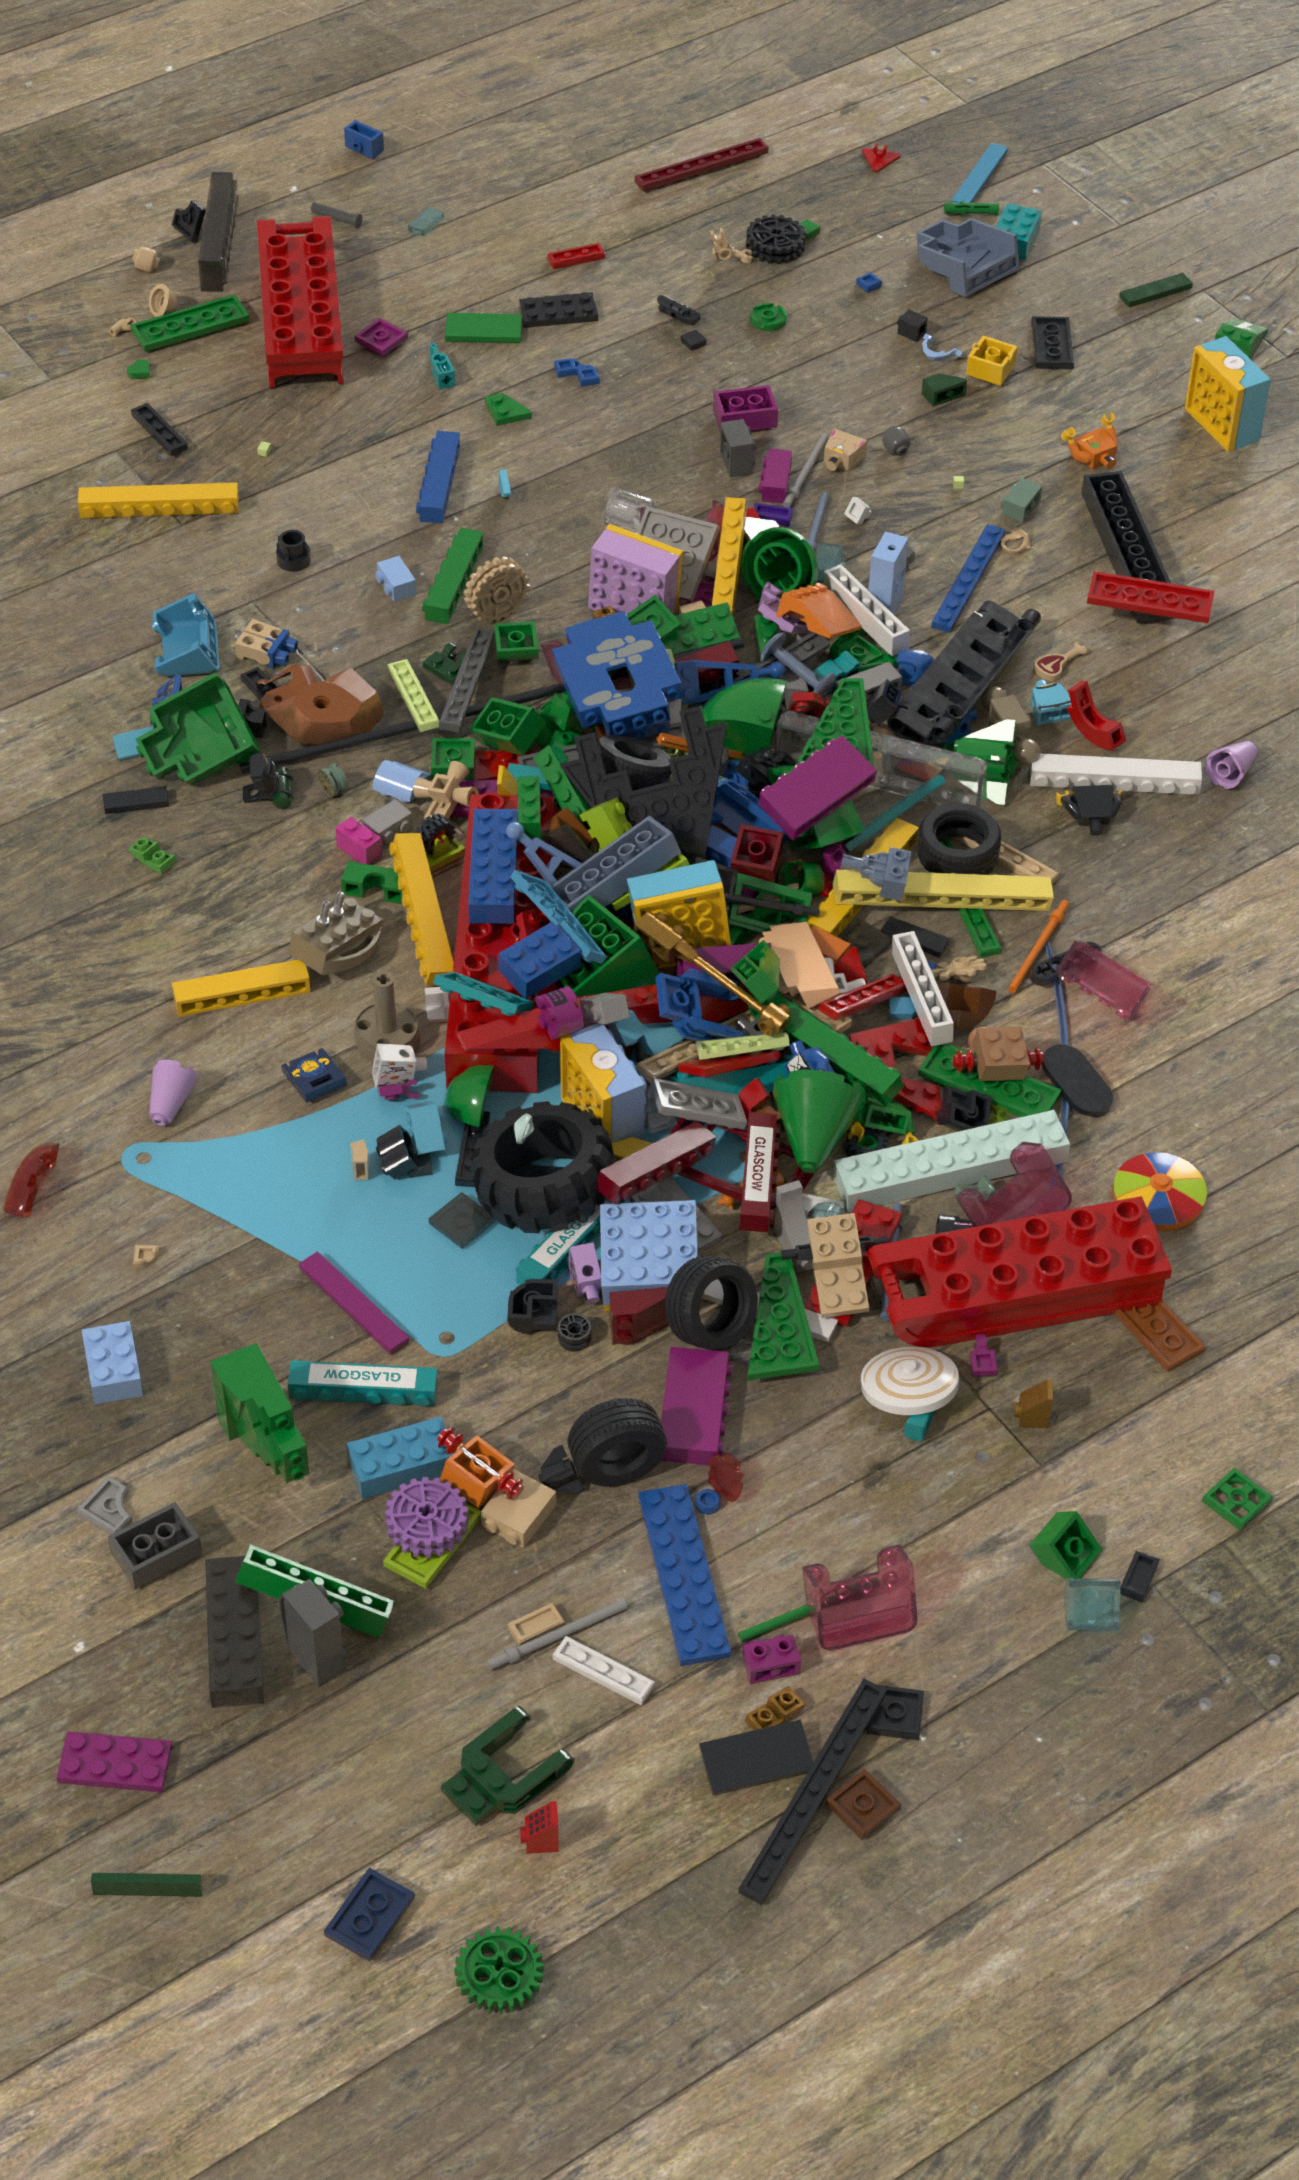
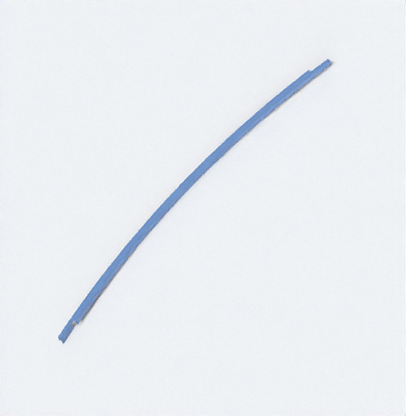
(1063, 1040)

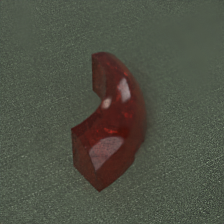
(24, 1182)

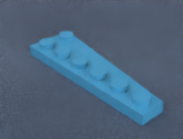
(556, 911)

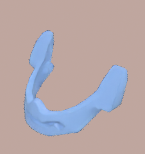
(939, 356)

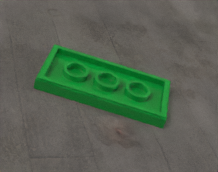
(483, 327)

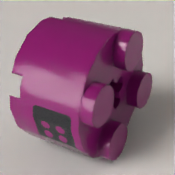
(559, 1013)

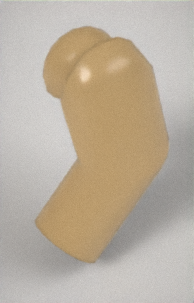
(121, 325)

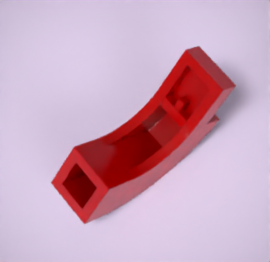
(1091, 722)

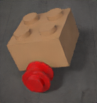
(999, 1055)

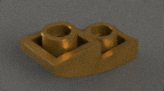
(776, 1711)

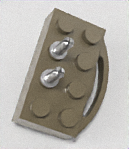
(337, 937)

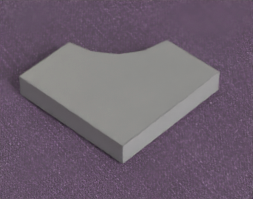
(105, 1507)

